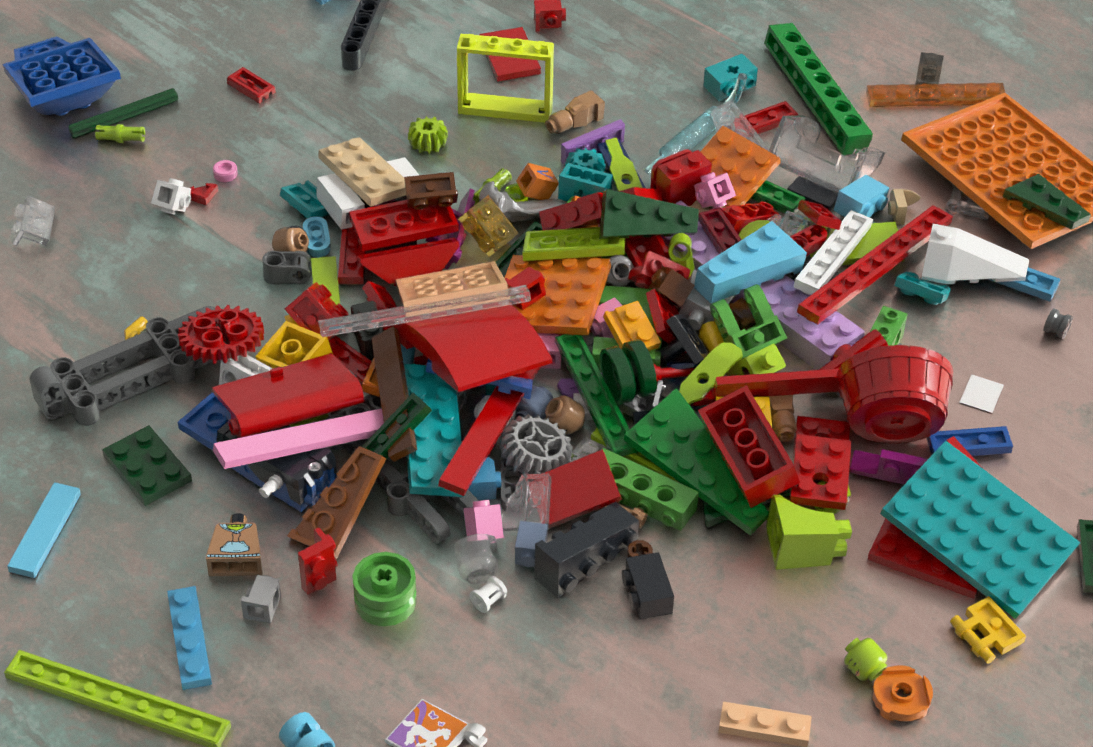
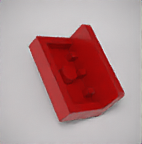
(637, 247)
(651, 263)
(318, 563)

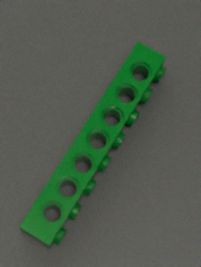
(818, 88)

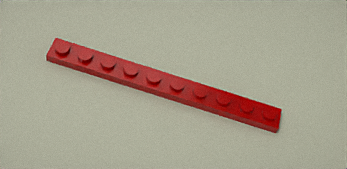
(872, 266)

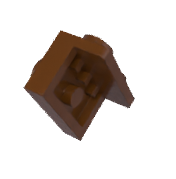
(430, 190)

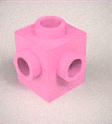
(714, 190)

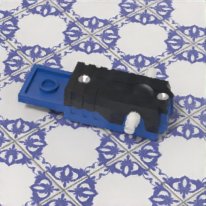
(292, 478)

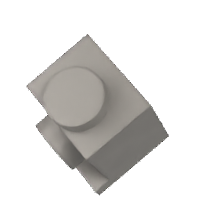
(261, 599)

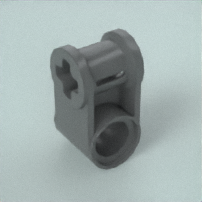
(284, 267)

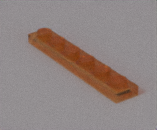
(931, 94)

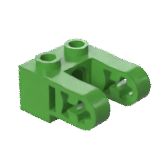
(765, 333)

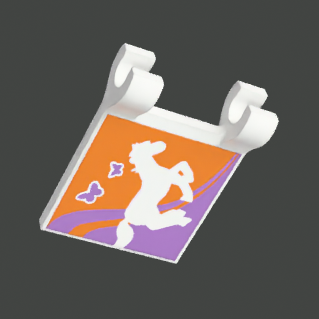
(434, 727)

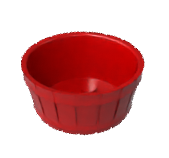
(896, 393)

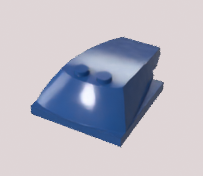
(61, 74)

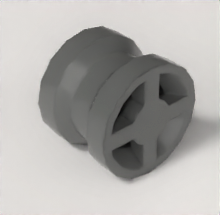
(1058, 323)

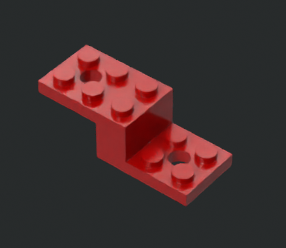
(821, 454)

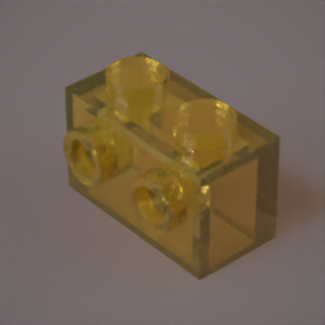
(488, 226)

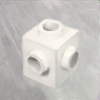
(171, 196)

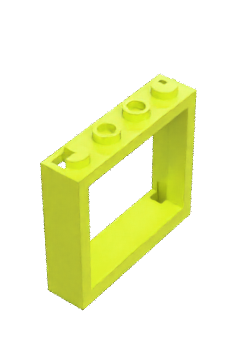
(504, 106)

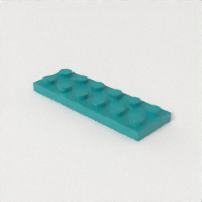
(436, 435)

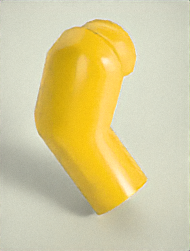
(135, 328)

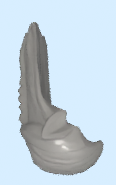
(513, 209)

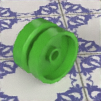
(384, 588)

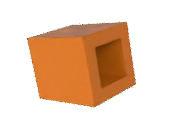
(537, 182)

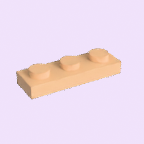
(765, 724)

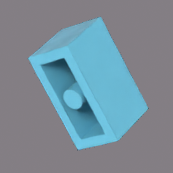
(862, 196)

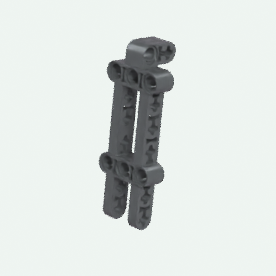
(66, 386)
(399, 499)

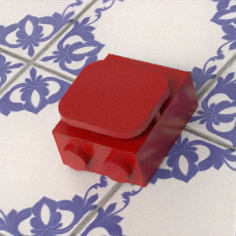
(678, 174)

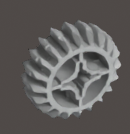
(531, 441)

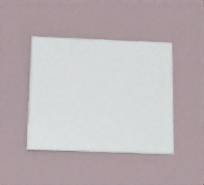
(981, 393)

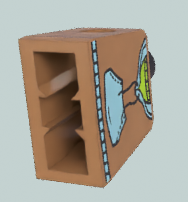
(234, 549)

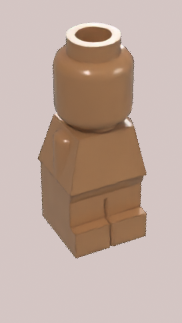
(577, 113)
(782, 417)

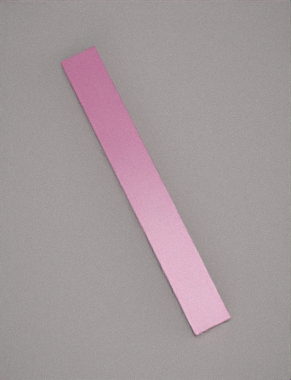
(298, 439)

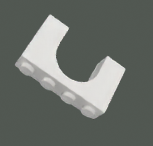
(340, 198)

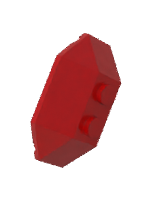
(410, 260)

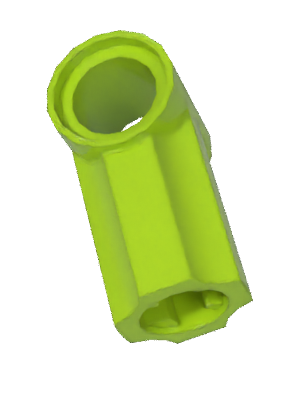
(685, 257)

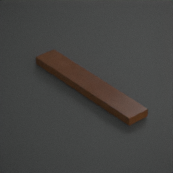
(392, 388)

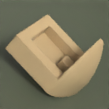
(898, 204)

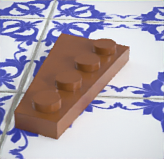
(341, 501)

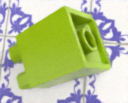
(804, 536)

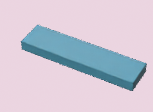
(44, 530)

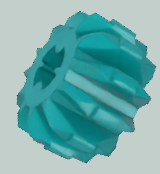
(587, 159)

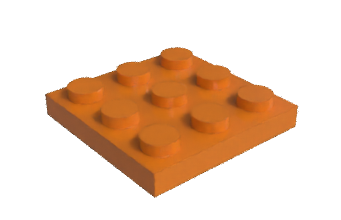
(742, 160)

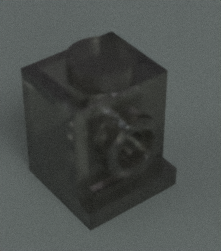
(929, 68)

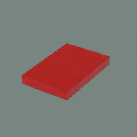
(512, 68)
(581, 488)

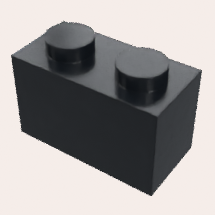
(648, 586)

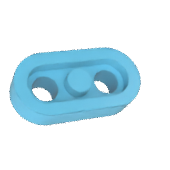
(318, 236)

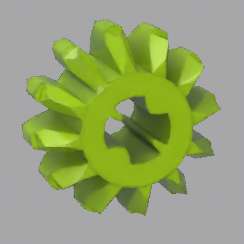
(427, 134)

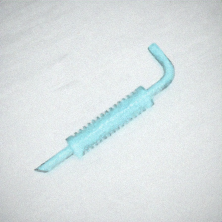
(698, 129)

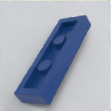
(976, 441)

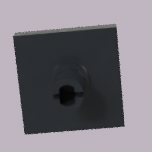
(686, 340)

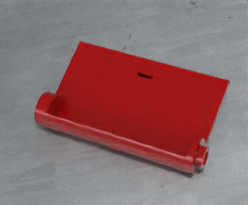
(288, 395)

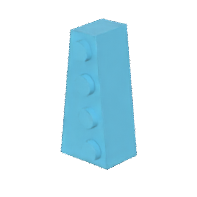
(754, 260)

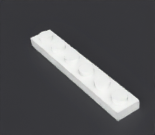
(833, 253)

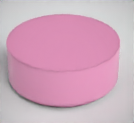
(225, 171)

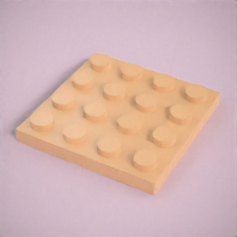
(451, 283)

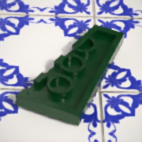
(633, 215)

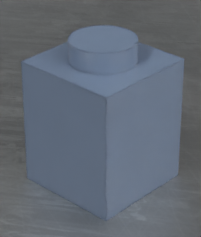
(527, 536)

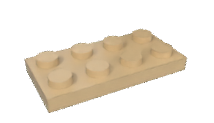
(364, 171)

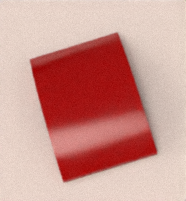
(476, 345)

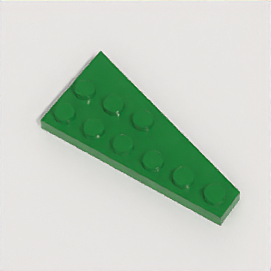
(682, 447)

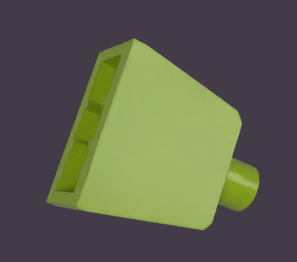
(763, 361)

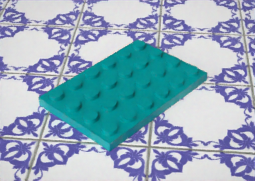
(980, 529)

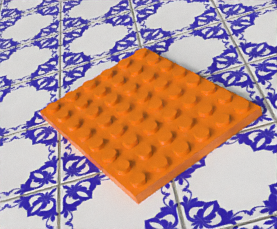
(997, 147)

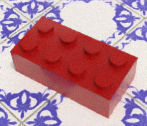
(749, 446)

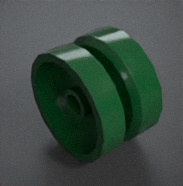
(628, 371)

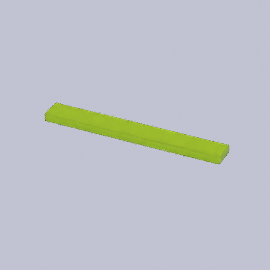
(118, 699)

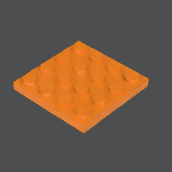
(571, 295)

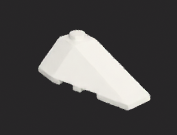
(962, 256)

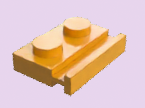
(631, 323)

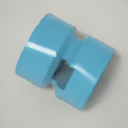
(304, 732)

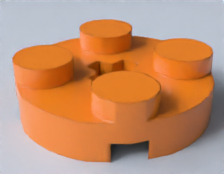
(897, 707)

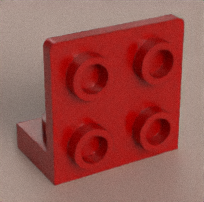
(314, 305)

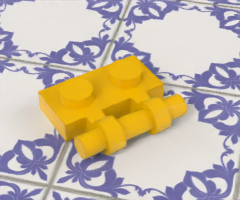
(993, 624)

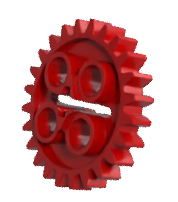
(205, 340)

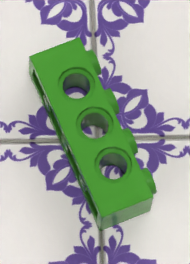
(652, 492)

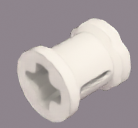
(488, 594)

